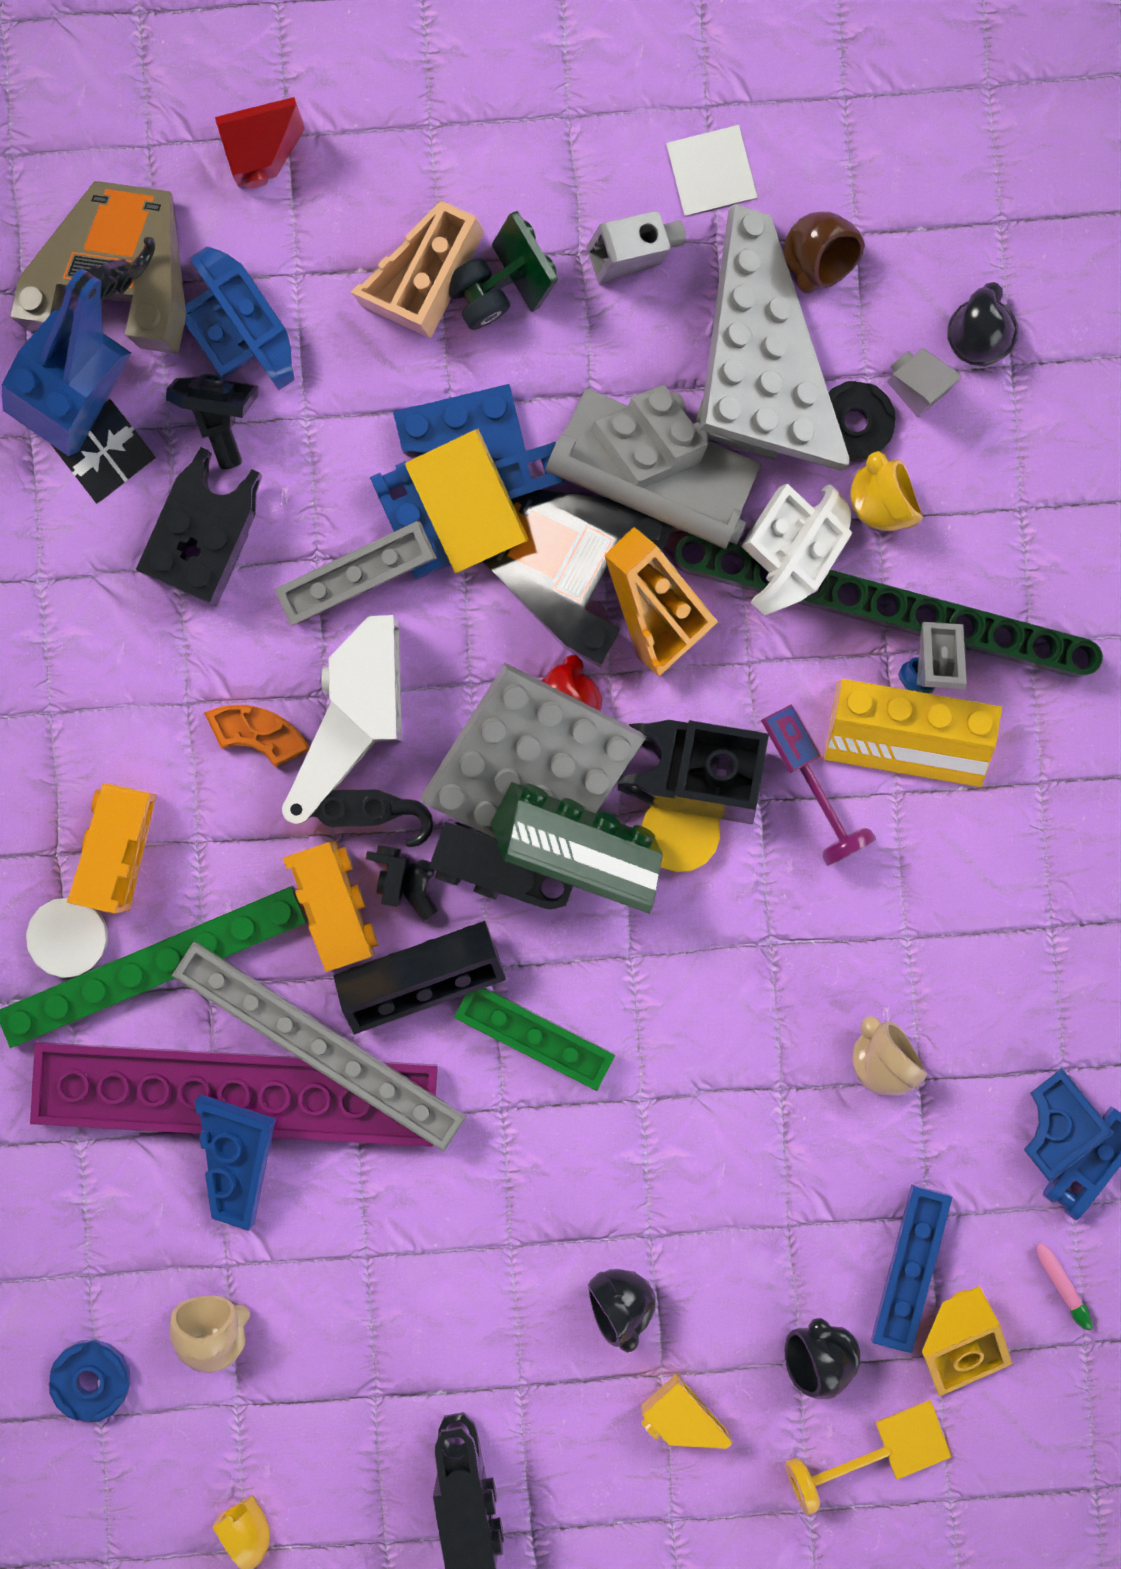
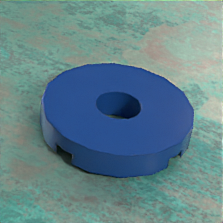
(106, 1364)

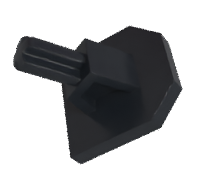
(215, 408)

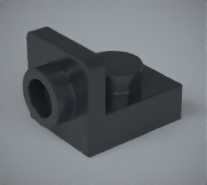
(392, 881)

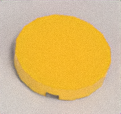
(683, 838)

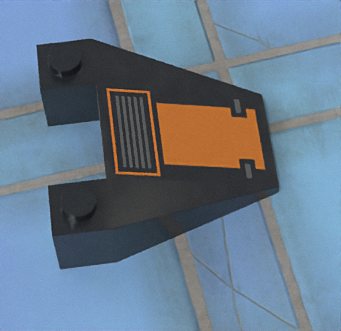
(566, 561)

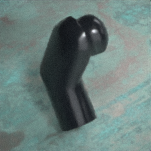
(416, 886)

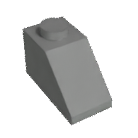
(921, 380)

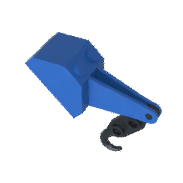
(69, 362)

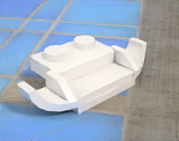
(797, 544)

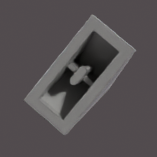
(942, 656)

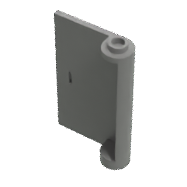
(697, 500)

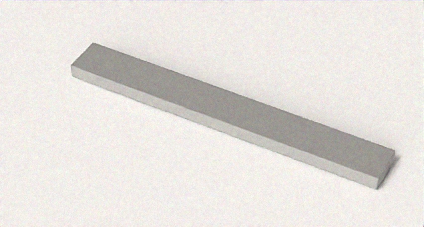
(319, 1046)

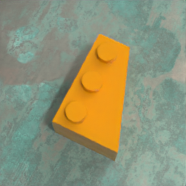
(656, 602)
(113, 849)
(332, 905)

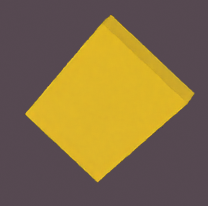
(466, 501)

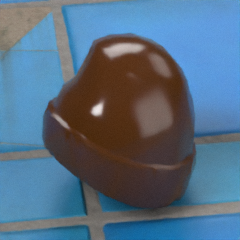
(822, 250)

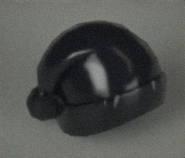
(983, 328)
(621, 1306)
(821, 1359)

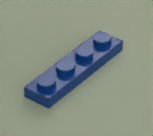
(911, 1268)

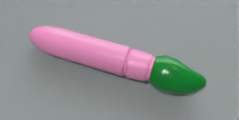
(1078, 1309)

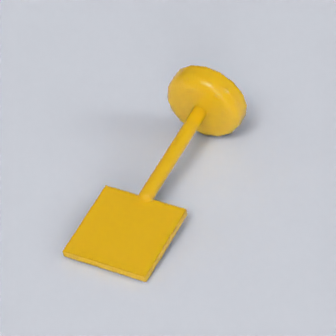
(910, 1442)

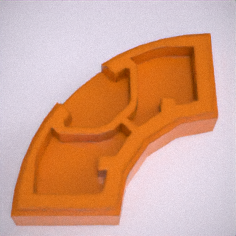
(257, 729)

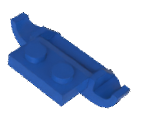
(236, 321)

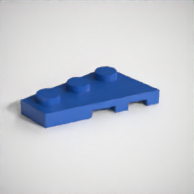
(441, 421)
(236, 1157)

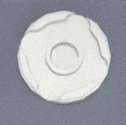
(66, 938)

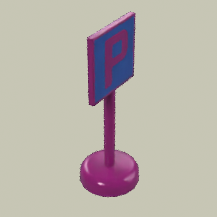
(796, 752)

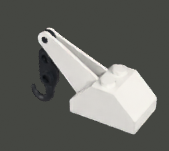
(362, 710)

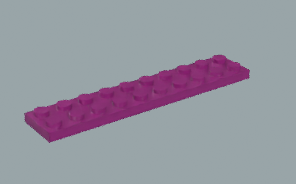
(159, 1090)

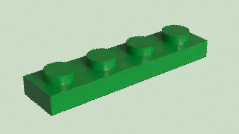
(535, 1036)

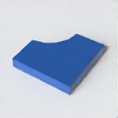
(1066, 1126)

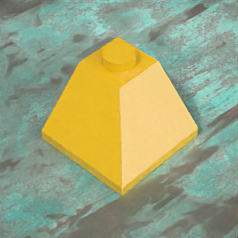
(964, 1342)

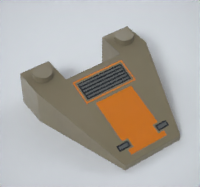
(107, 226)

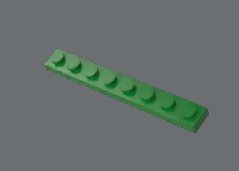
(148, 967)

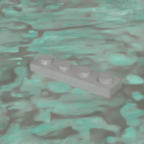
(355, 573)

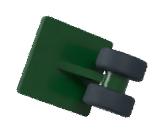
(523, 265)

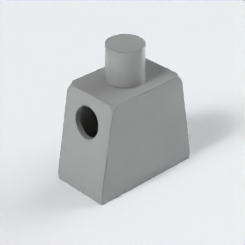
(632, 245)

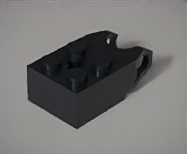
(201, 517)
(688, 769)
(476, 858)
(465, 1500)

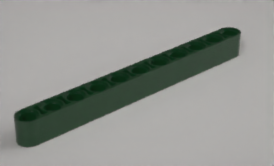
(904, 618)

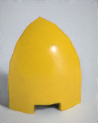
(244, 1533)

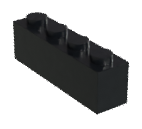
(419, 977)

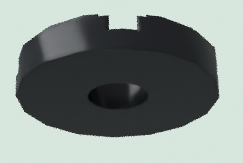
(878, 413)

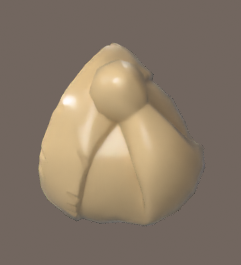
(886, 1059)
(208, 1332)

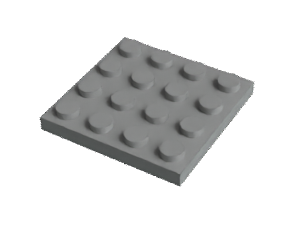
(530, 737)

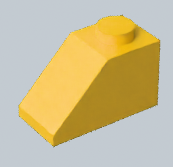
(682, 1418)

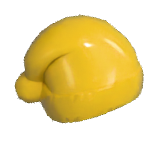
(884, 495)

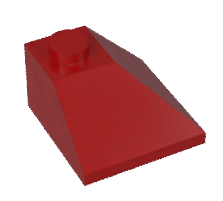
(260, 140)

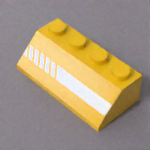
(911, 732)

